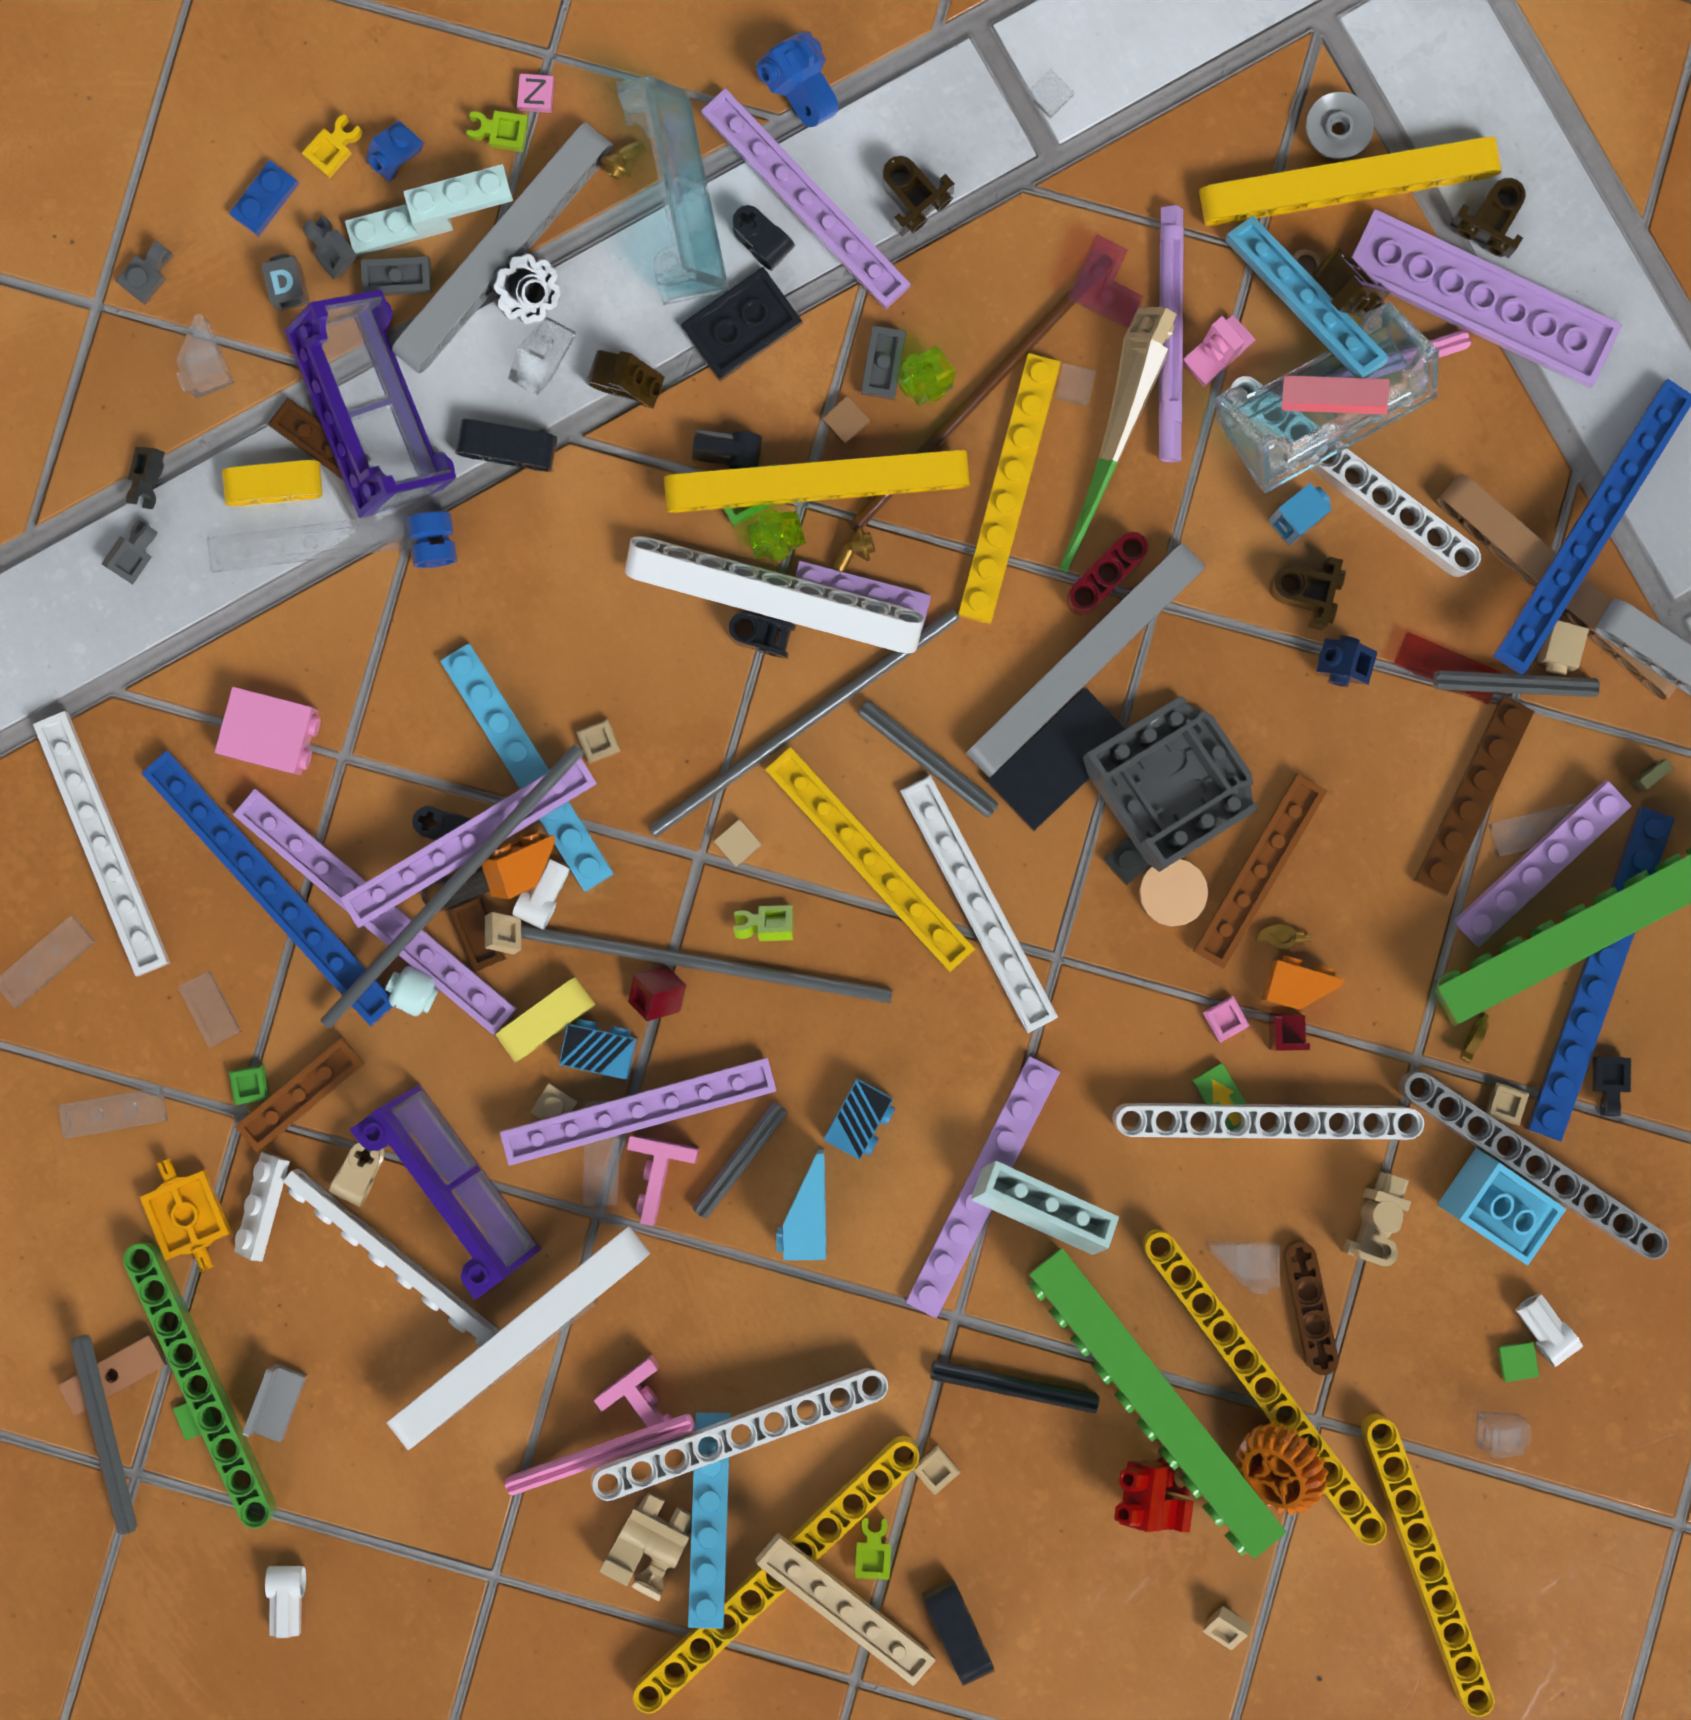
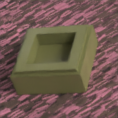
(1651, 774)

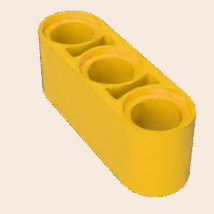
(272, 483)

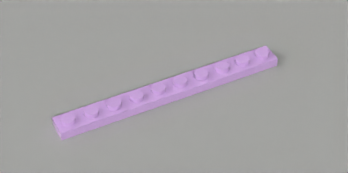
(339, 879)

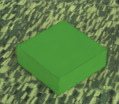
(249, 1085)
(1518, 1361)
(187, 1422)

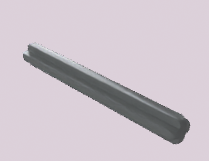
(1516, 683)
(928, 758)

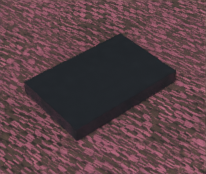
(741, 324)

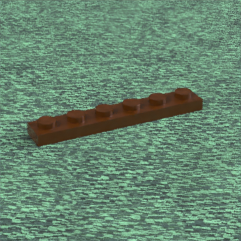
(1474, 796)

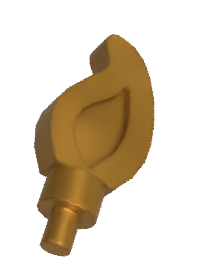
(1283, 936)
(1474, 1038)

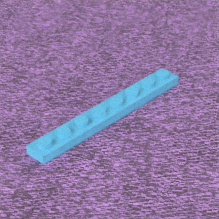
(524, 763)

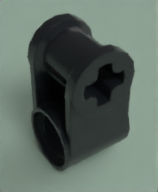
(765, 241)
(763, 634)
(446, 822)

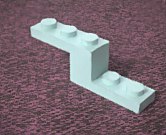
(429, 210)

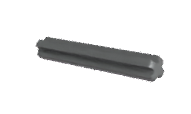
(739, 1160)

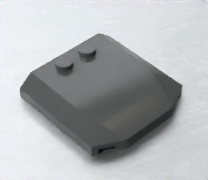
(1172, 782)

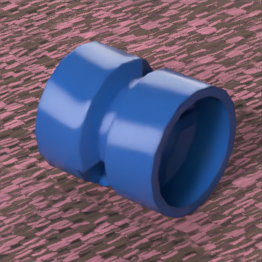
(427, 528)

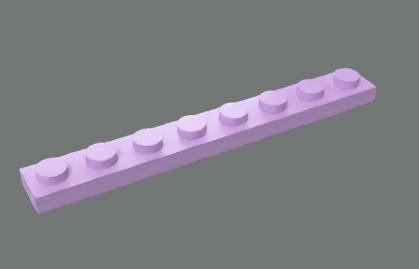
(805, 199)
(455, 848)
(637, 1111)
(966, 1215)

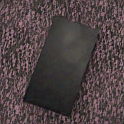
(1052, 762)

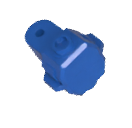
(795, 71)

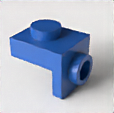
(392, 149)

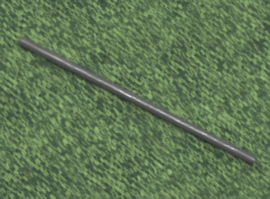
(797, 727)
(452, 885)
(706, 964)

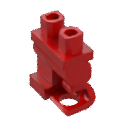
(1145, 1499)

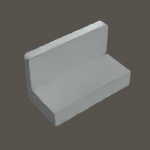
(275, 1403)

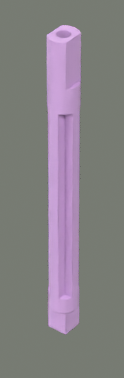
(1172, 298)

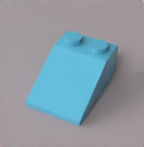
(1501, 1206)
(805, 1223)

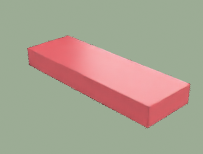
(1335, 394)

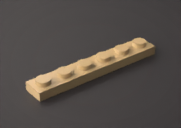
(845, 1609)

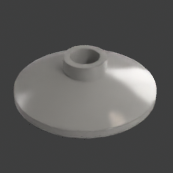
(1342, 110)

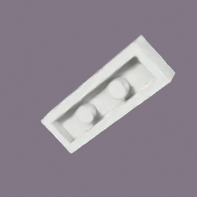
(261, 1206)

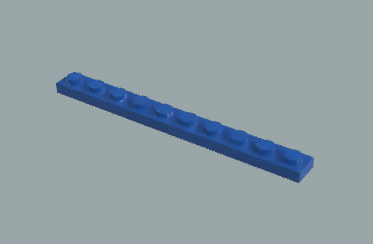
(1593, 527)
(265, 883)
(1594, 989)

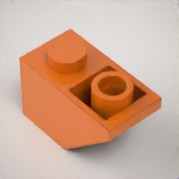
(518, 865)
(1297, 986)

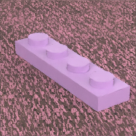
(864, 587)

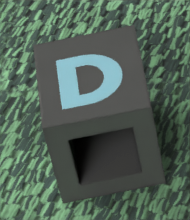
(285, 282)

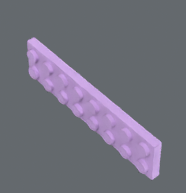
(1486, 299)

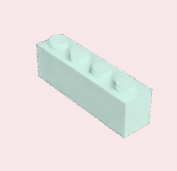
(1044, 1208)

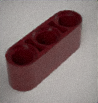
(1115, 559)

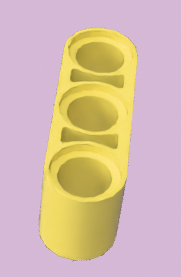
(545, 1019)

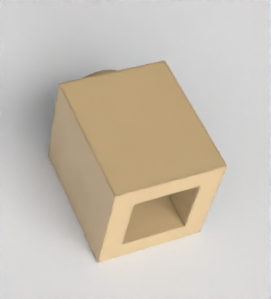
(1563, 648)

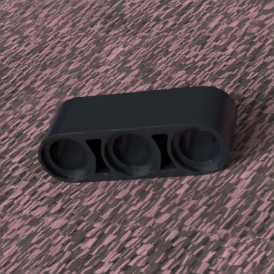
(506, 445)
(958, 1632)

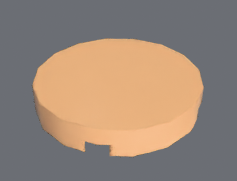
(1174, 894)

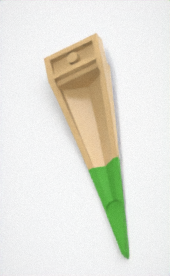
(1138, 370)

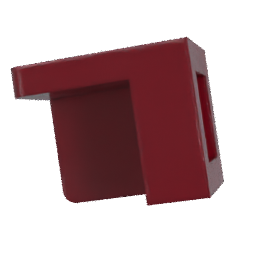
(656, 993)
(1287, 1033)

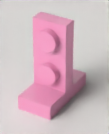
(1219, 349)
(656, 1171)
(640, 1398)

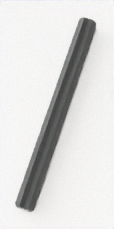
(103, 1434)

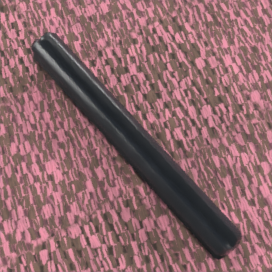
(1014, 1386)

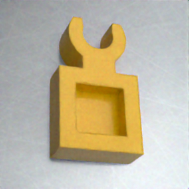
(329, 150)

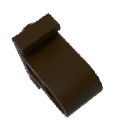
(916, 196)
(1493, 219)
(1349, 284)
(625, 377)
(1314, 590)

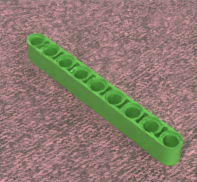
(200, 1401)

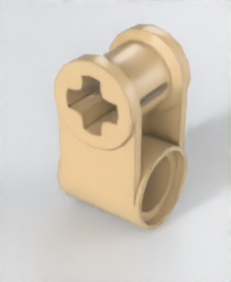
(356, 1176)

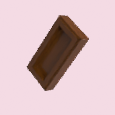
(470, 926)

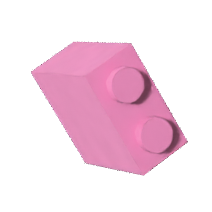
(268, 731)

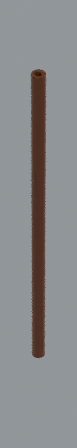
(974, 399)

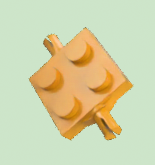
(185, 1215)

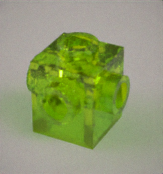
(927, 376)
(775, 535)

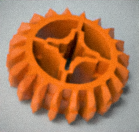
(1282, 1468)

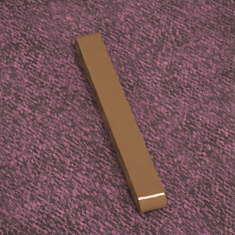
(1529, 559)

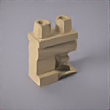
(1380, 1218)
(649, 1535)

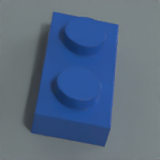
(263, 198)

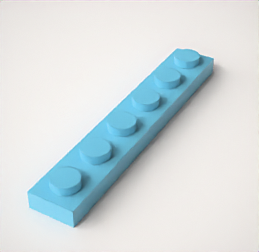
(1306, 298)
(708, 1534)

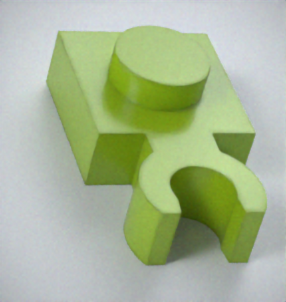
(505, 131)
(770, 923)
(872, 1557)

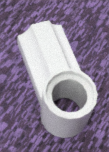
(539, 903)
(1553, 1336)
(285, 1589)

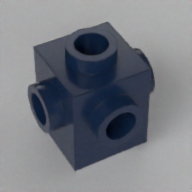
(1346, 661)

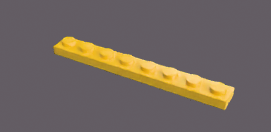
(1009, 488)
(870, 859)

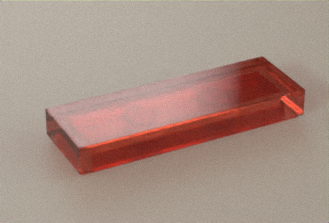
(1426, 657)

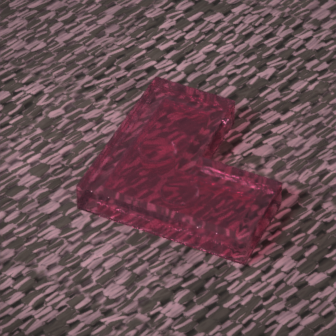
(1096, 286)

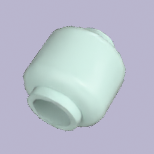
(411, 991)

